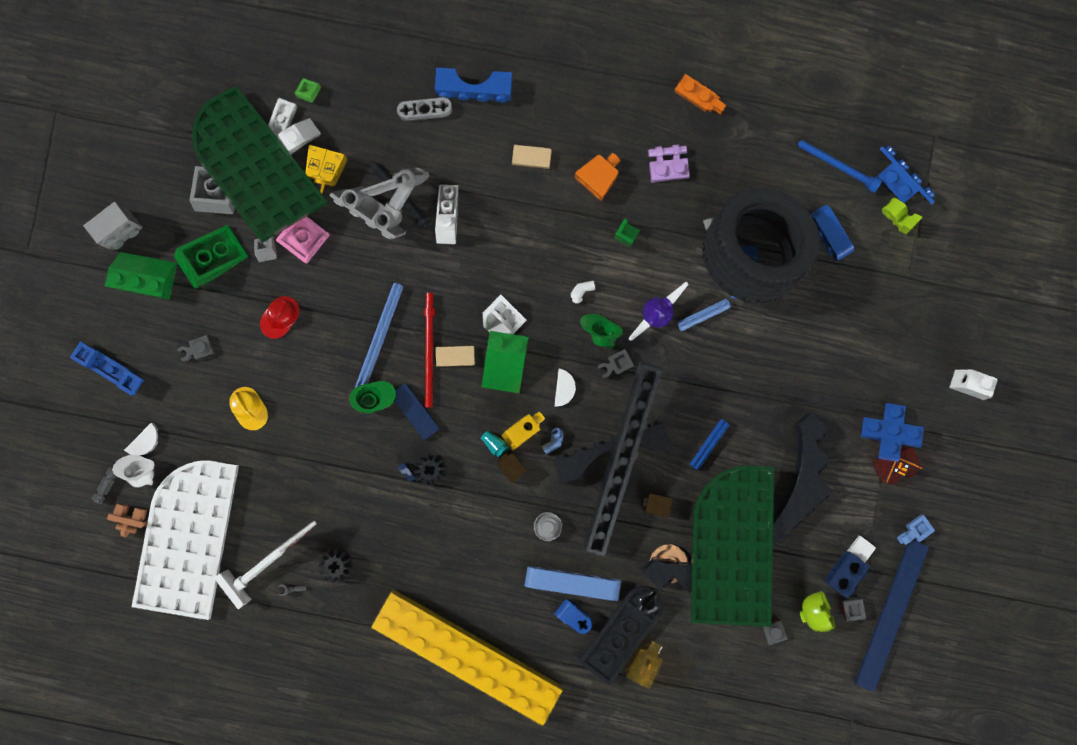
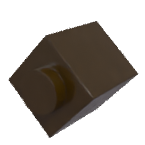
(511, 467)
(657, 504)

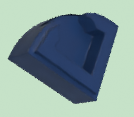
(405, 469)

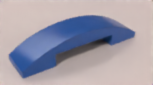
(107, 367)

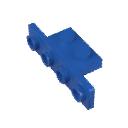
(901, 180)

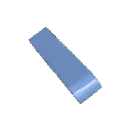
(572, 583)

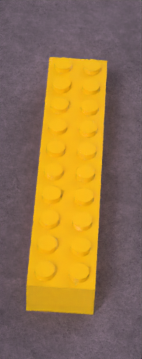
(468, 657)

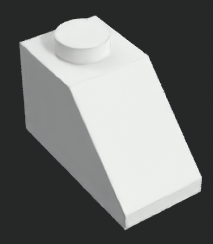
(298, 135)

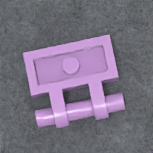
(669, 169)

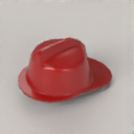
(279, 317)

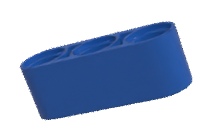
(832, 233)

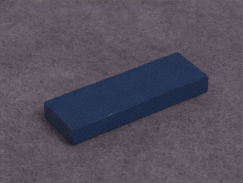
(415, 412)

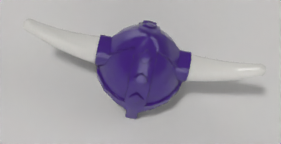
(658, 312)

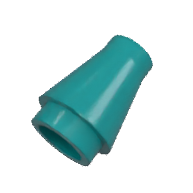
(495, 444)

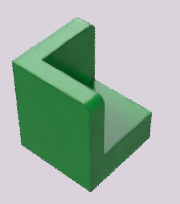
(626, 233)

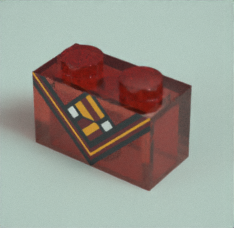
(891, 471)

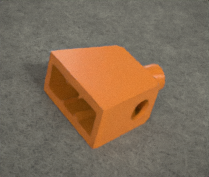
(598, 175)

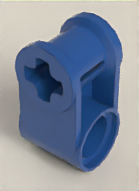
(571, 614)

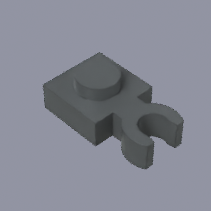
(198, 348)
(618, 362)

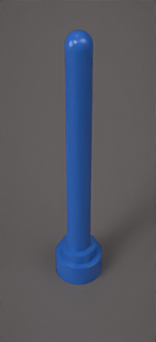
(870, 182)

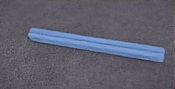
(380, 334)

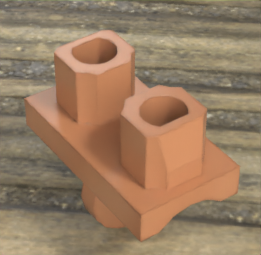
(120, 515)

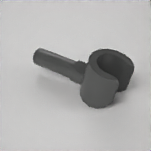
(288, 589)

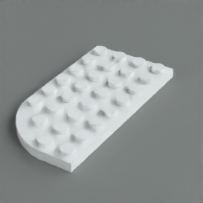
(186, 540)

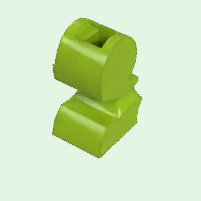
(898, 213)

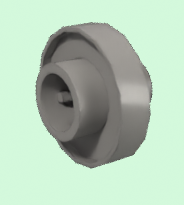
(547, 526)

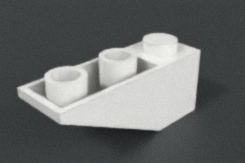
(447, 214)

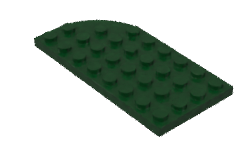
(252, 165)
(733, 549)

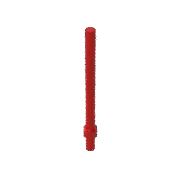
(429, 312)

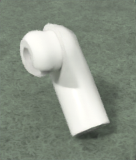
(580, 289)

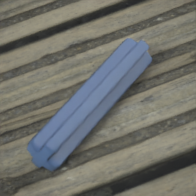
(703, 315)

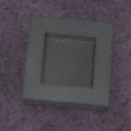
(853, 609)
(774, 633)

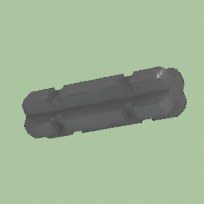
(104, 486)

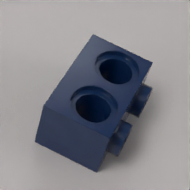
(842, 570)

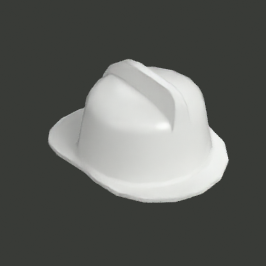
(135, 470)

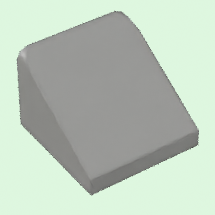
(266, 250)

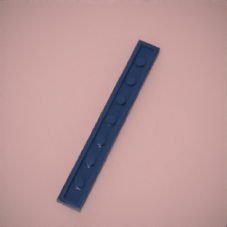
(891, 615)

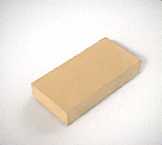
(531, 156)
(455, 356)

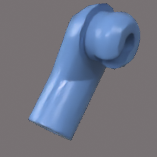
(555, 442)

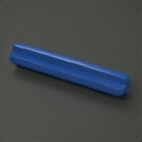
(709, 444)

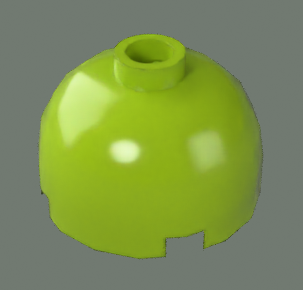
(817, 613)

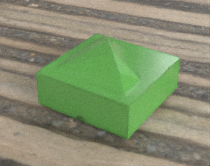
(307, 90)

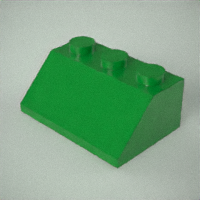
(141, 275)

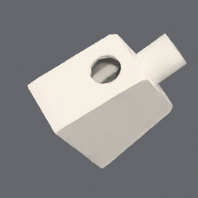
(976, 383)

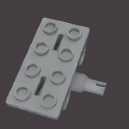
(376, 214)

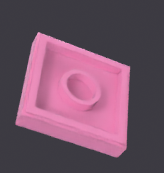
(303, 238)

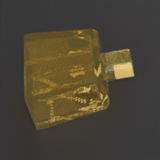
(644, 674)

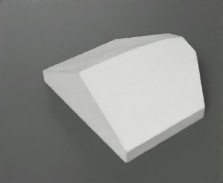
(502, 317)

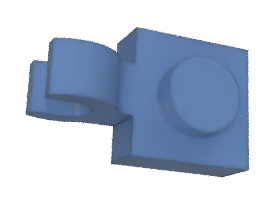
(918, 529)

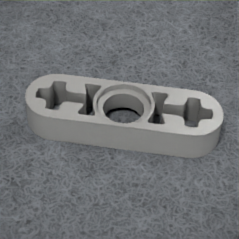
(418, 103)

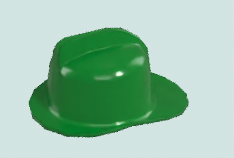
(602, 331)
(372, 397)

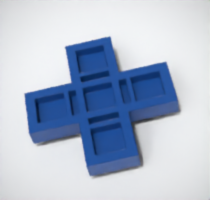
(892, 432)

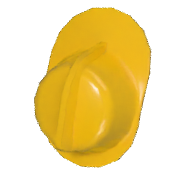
(248, 408)

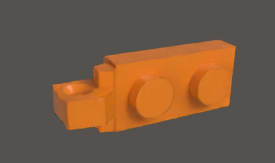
(699, 95)

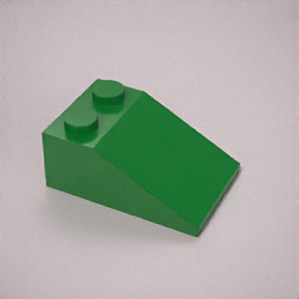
(209, 256)
(504, 361)

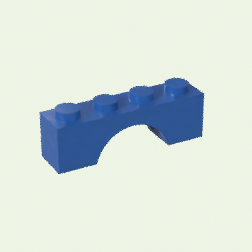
(496, 88)

